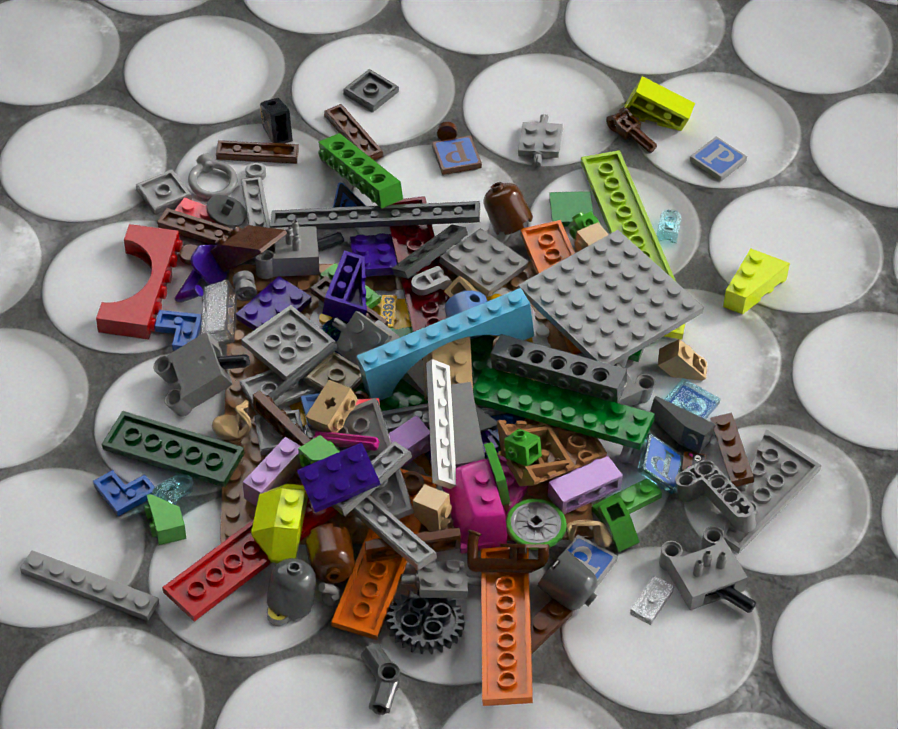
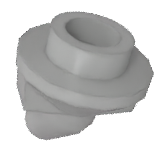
(330, 594)

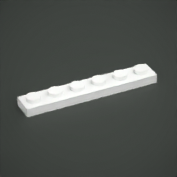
(441, 424)

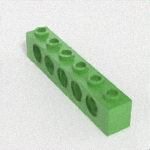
(360, 170)

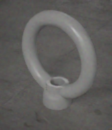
(206, 164)

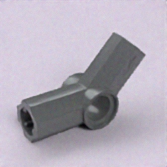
(384, 688)

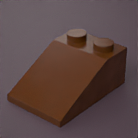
(244, 244)

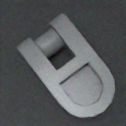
(424, 284)

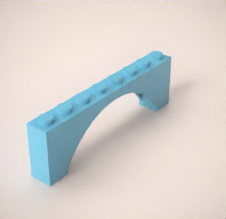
(388, 363)

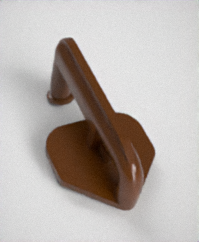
(512, 564)

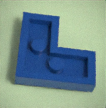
(182, 324)
(121, 496)

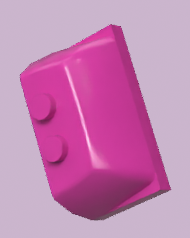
(477, 505)

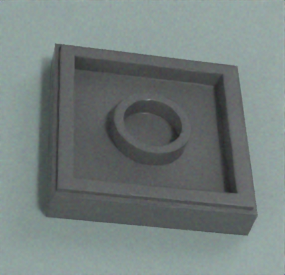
(371, 90)

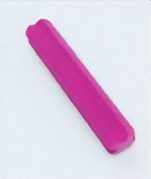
(349, 440)

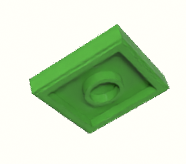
(497, 472)

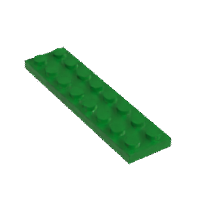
(562, 408)

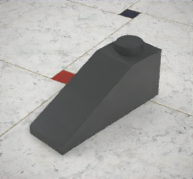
(682, 425)

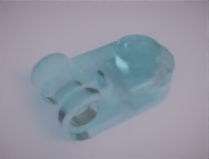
(669, 220)
(179, 485)

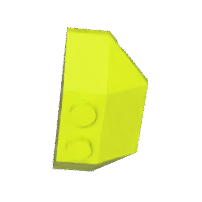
(280, 521)

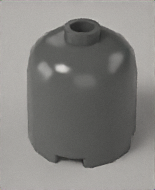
(570, 582)
(291, 588)

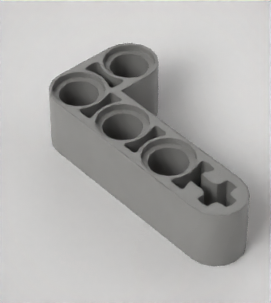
(709, 480)

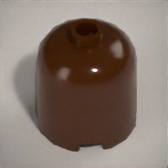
(506, 208)
(330, 553)

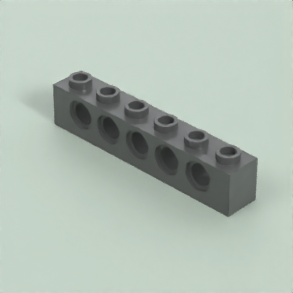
(559, 368)

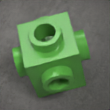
(581, 221)
(523, 447)

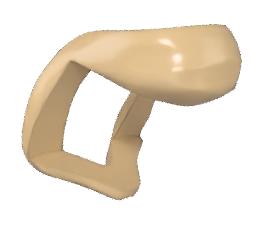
(227, 426)
(601, 533)

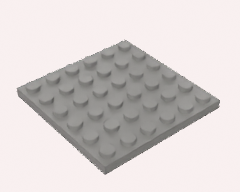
(610, 299)

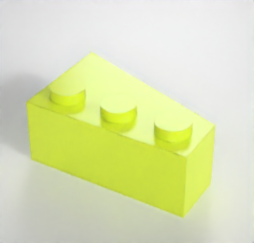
(659, 105)
(753, 280)

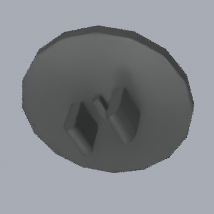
(226, 211)

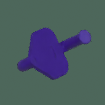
(203, 266)

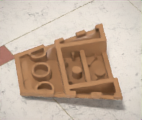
(560, 449)

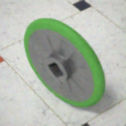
(524, 514)

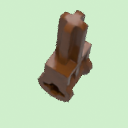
(629, 126)

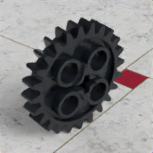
(440, 628)

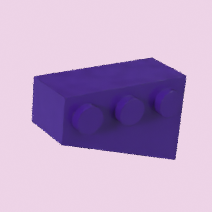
(347, 288)

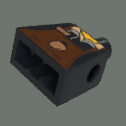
(275, 114)

